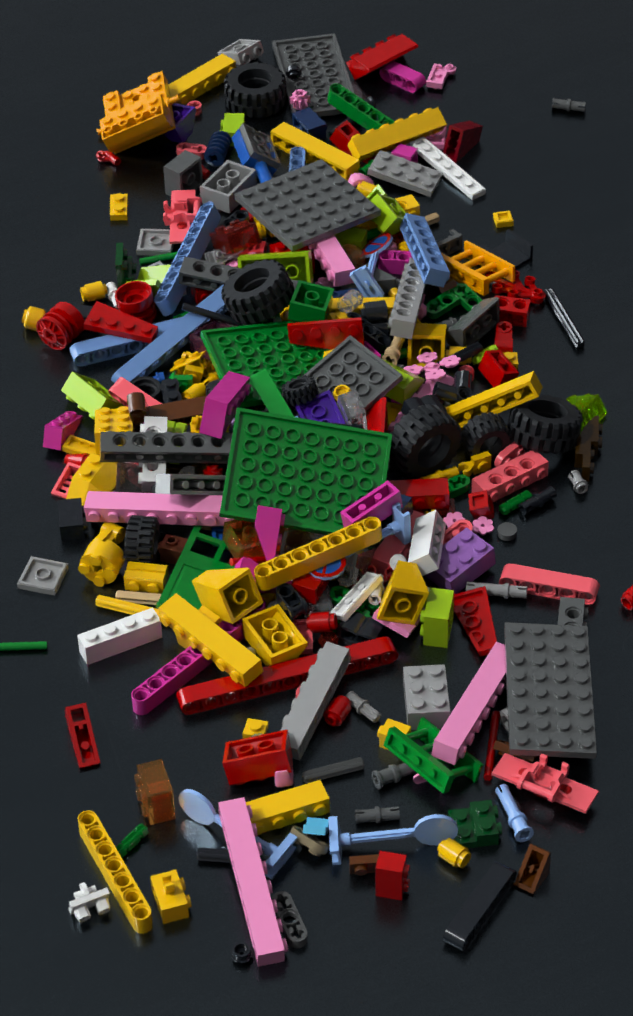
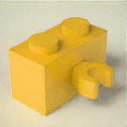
(170, 896)

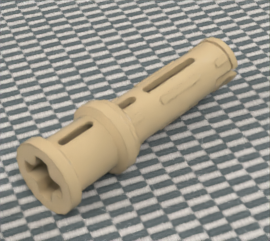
(392, 353)

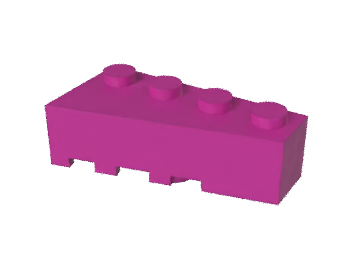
(222, 403)

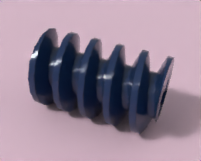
(217, 148)

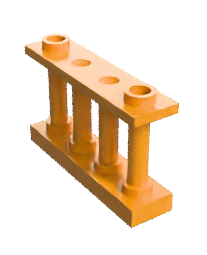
(474, 278)

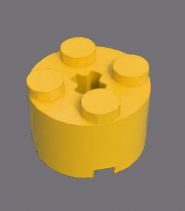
(101, 562)

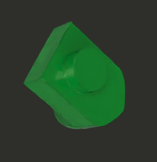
(185, 381)

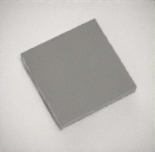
(154, 242)
(43, 575)

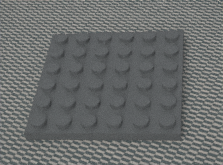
(307, 205)

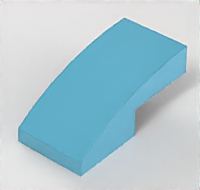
(316, 826)

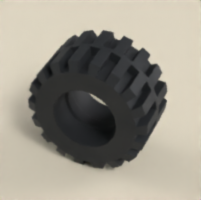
(485, 434)
(142, 539)

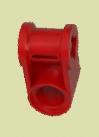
(504, 336)

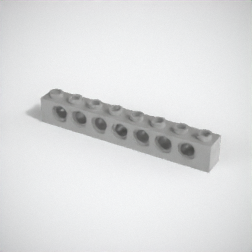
(407, 302)

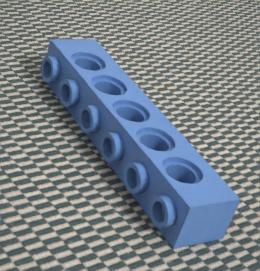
(424, 250)

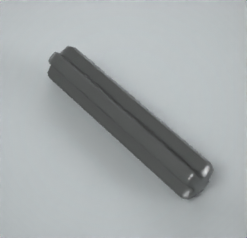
(333, 770)

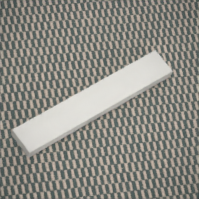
(450, 169)

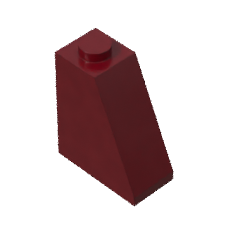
(461, 139)

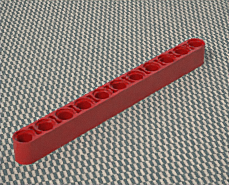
(279, 677)

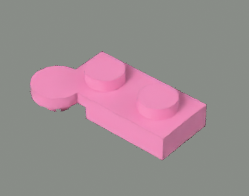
(439, 75)

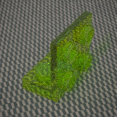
(589, 407)

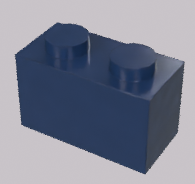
(310, 123)

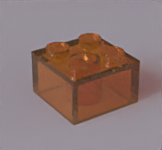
(154, 792)

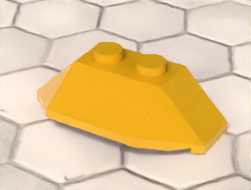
(93, 477)

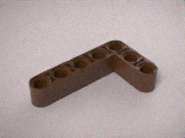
(177, 411)

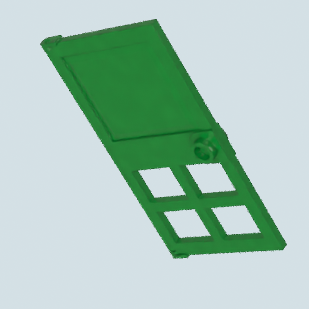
(191, 566)

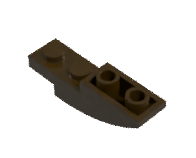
(588, 446)

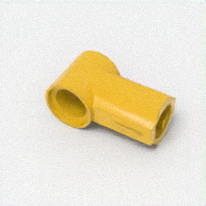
(111, 532)

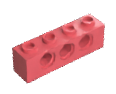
(512, 475)

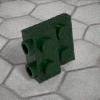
(125, 268)
(477, 824)

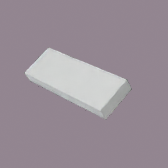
(357, 595)

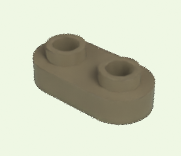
(315, 844)

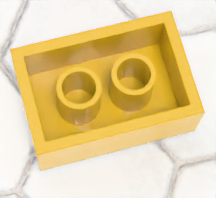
(111, 420)

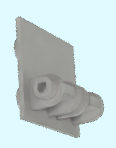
(218, 257)

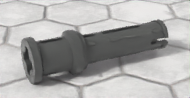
(391, 774)

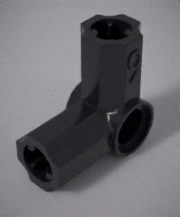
(456, 393)

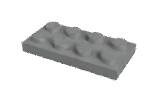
(405, 173)

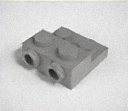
(243, 50)

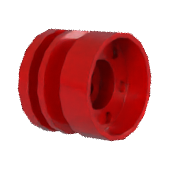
(137, 300)
(60, 325)

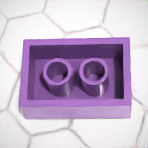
(462, 560)

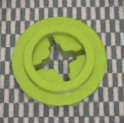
(477, 358)

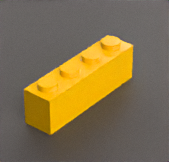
(289, 806)

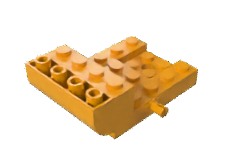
(137, 114)

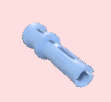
(517, 819)

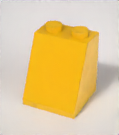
(427, 339)
(228, 592)
(403, 595)

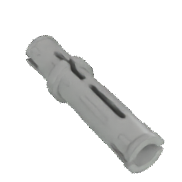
(502, 590)

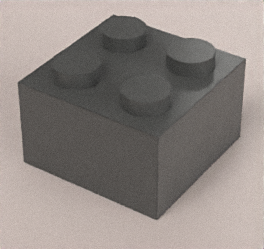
(183, 173)

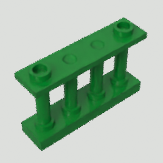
(423, 763)

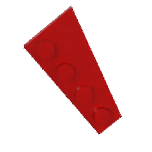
(118, 323)
(325, 333)
(476, 618)

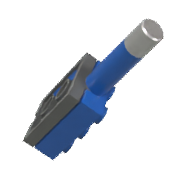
(256, 151)

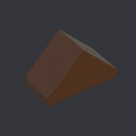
(533, 869)

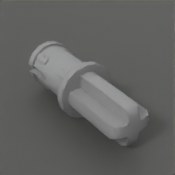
(363, 707)

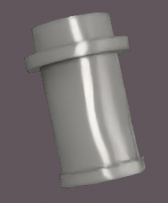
(580, 485)

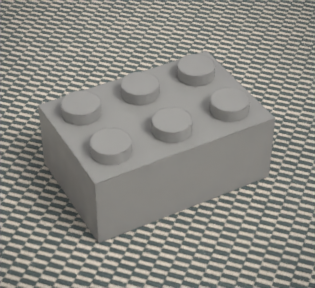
(225, 182)
(426, 695)

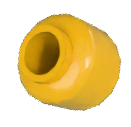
(31, 317)

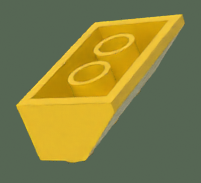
(273, 636)

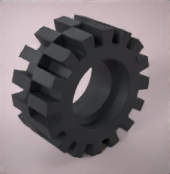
(300, 390)

